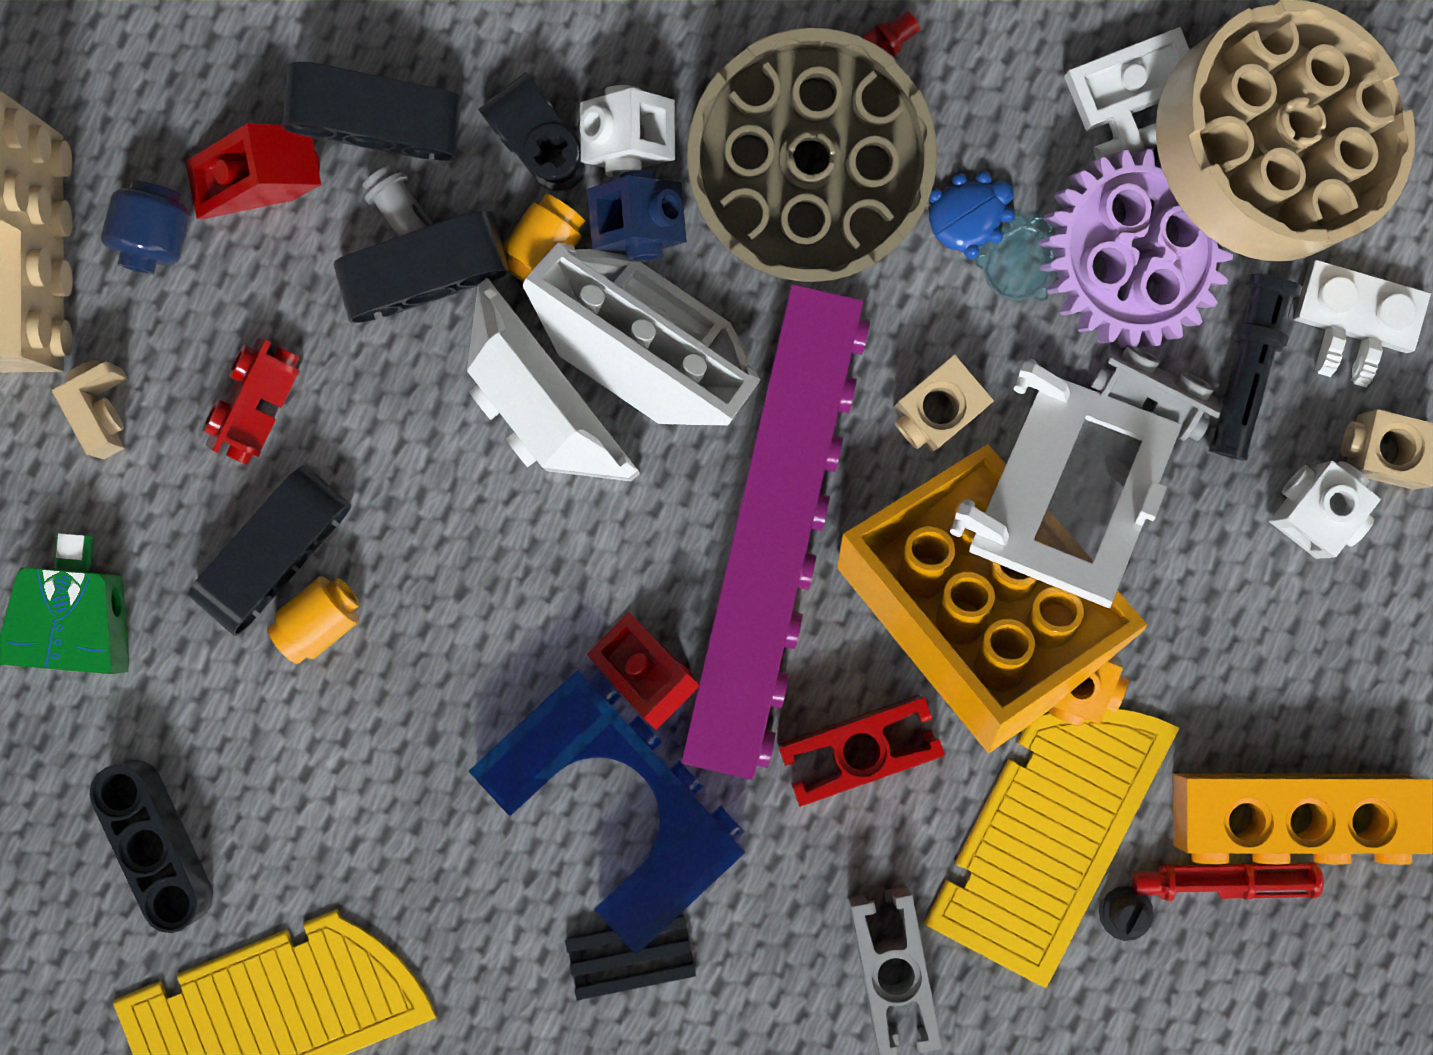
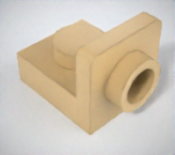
(92, 419)

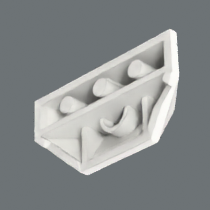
(641, 336)
(535, 397)

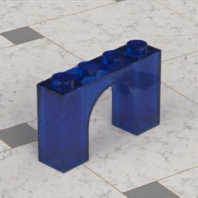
(692, 840)

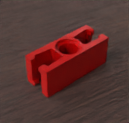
(882, 763)

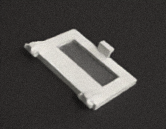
(1073, 488)

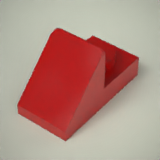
(643, 670)

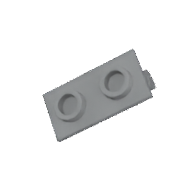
(1177, 399)

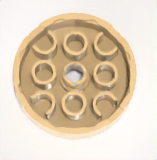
(1285, 131)

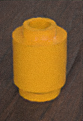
(539, 232)
(314, 619)

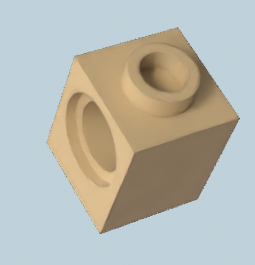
(959, 387)
(1415, 448)

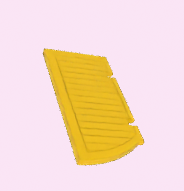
(1049, 838)
(281, 998)

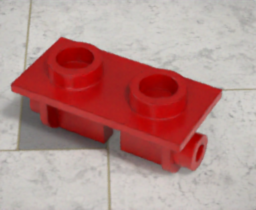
(257, 378)

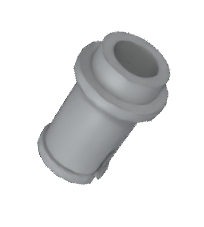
(395, 201)

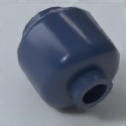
(145, 226)

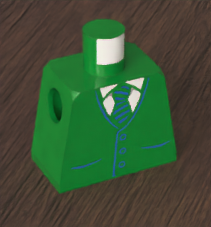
(66, 615)

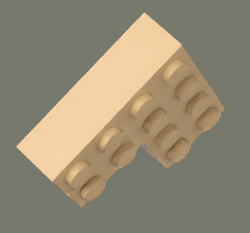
(31, 242)

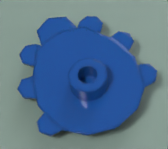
(970, 212)

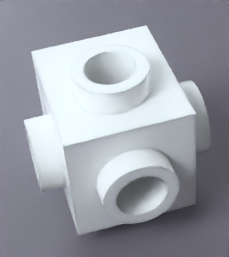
(627, 130)
(1326, 508)

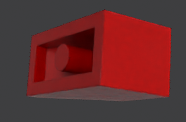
(252, 170)

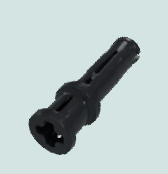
(1258, 340)

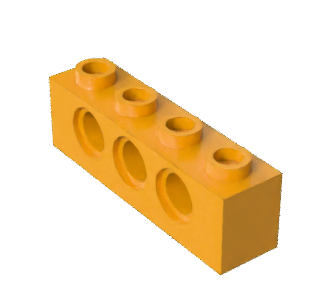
(1398, 827)

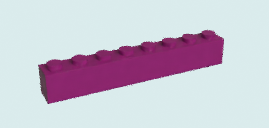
(773, 533)

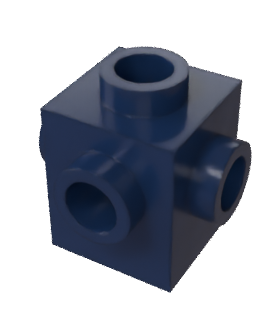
(648, 212)

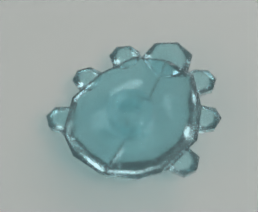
(1015, 262)

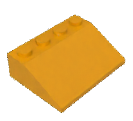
(977, 630)

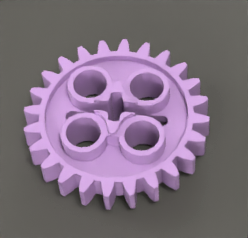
(1090, 229)

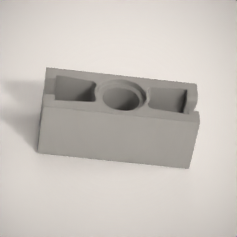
(912, 988)

